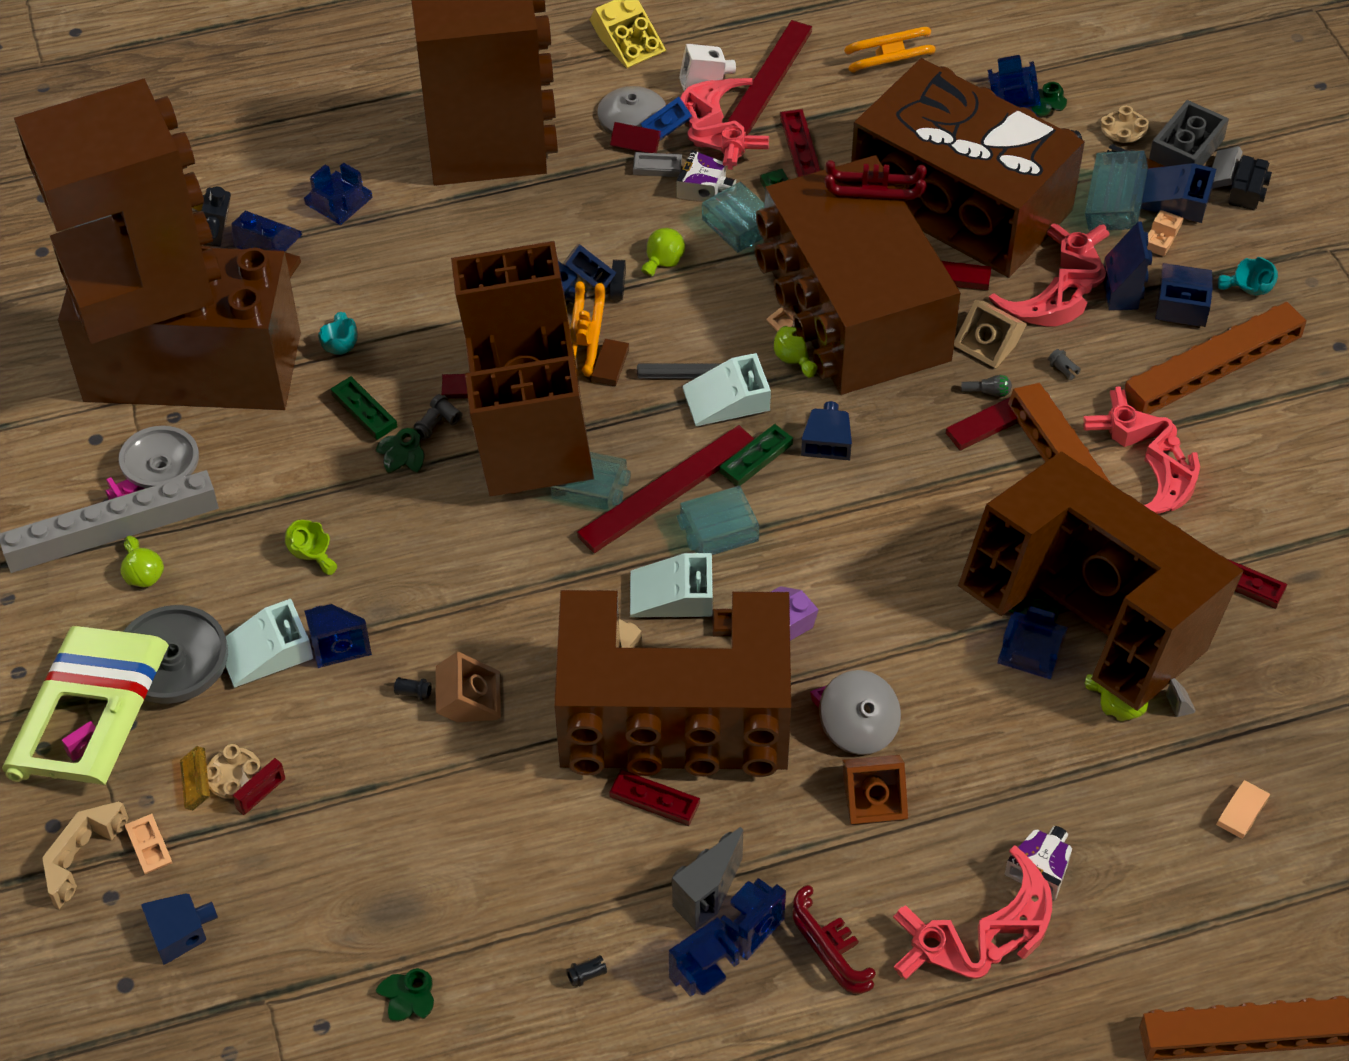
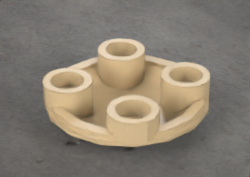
(1124, 125)
(231, 770)

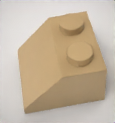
(989, 333)

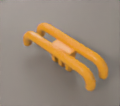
(890, 48)
(584, 330)

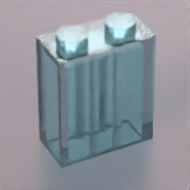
(734, 216)
(602, 491)
(718, 521)

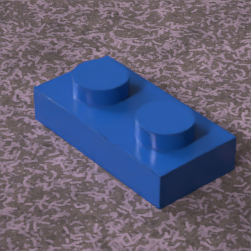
(668, 118)

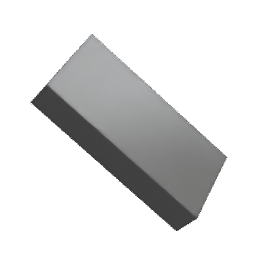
(657, 164)
(1226, 166)

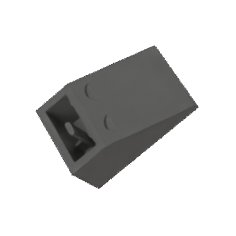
(703, 884)

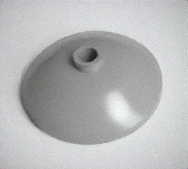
(628, 106)
(158, 456)
(844, 713)

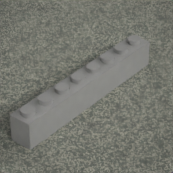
(108, 521)

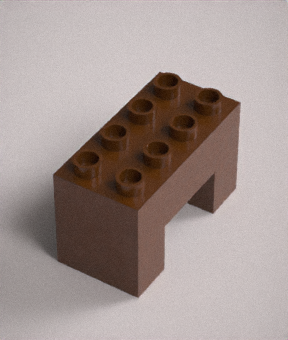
(120, 160)
(521, 369)
(1108, 563)
(673, 704)

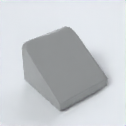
(1179, 699)

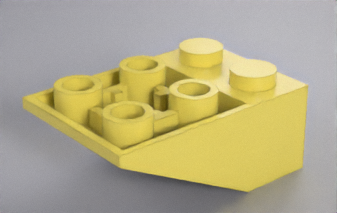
(627, 31)

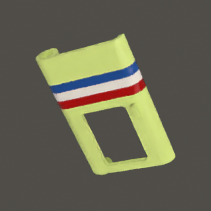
(94, 666)

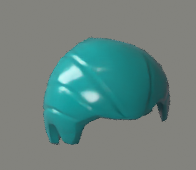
(1252, 276)
(338, 336)

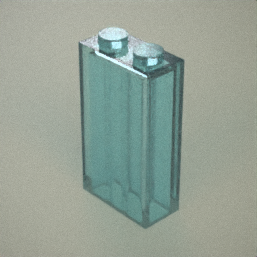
(1116, 190)

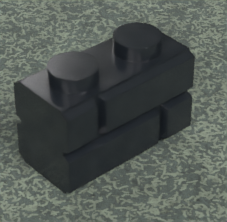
(1249, 182)

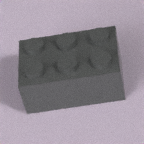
(1189, 136)

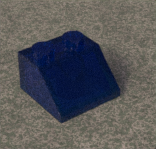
(260, 232)
(336, 635)

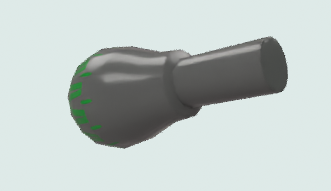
(996, 386)

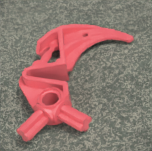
(709, 130)
(1081, 271)
(1133, 427)
(951, 952)

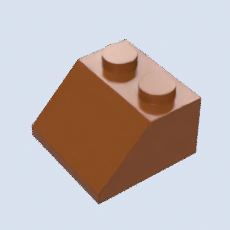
(875, 789)

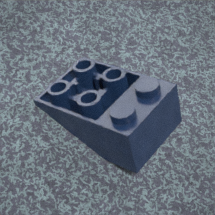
(1179, 190)
(1127, 270)
(1184, 295)

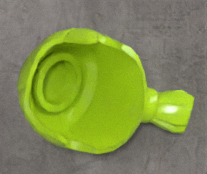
(663, 249)
(793, 350)
(309, 542)
(141, 565)
(1113, 705)

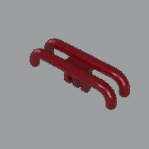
(875, 182)
(830, 944)

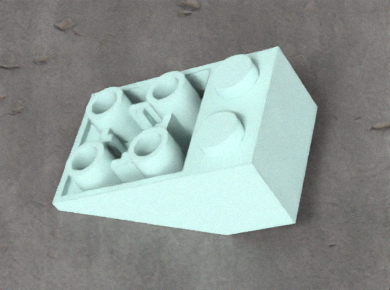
(729, 391)
(673, 587)
(267, 644)

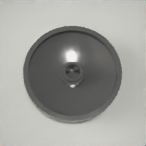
(194, 653)

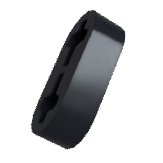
(618, 282)

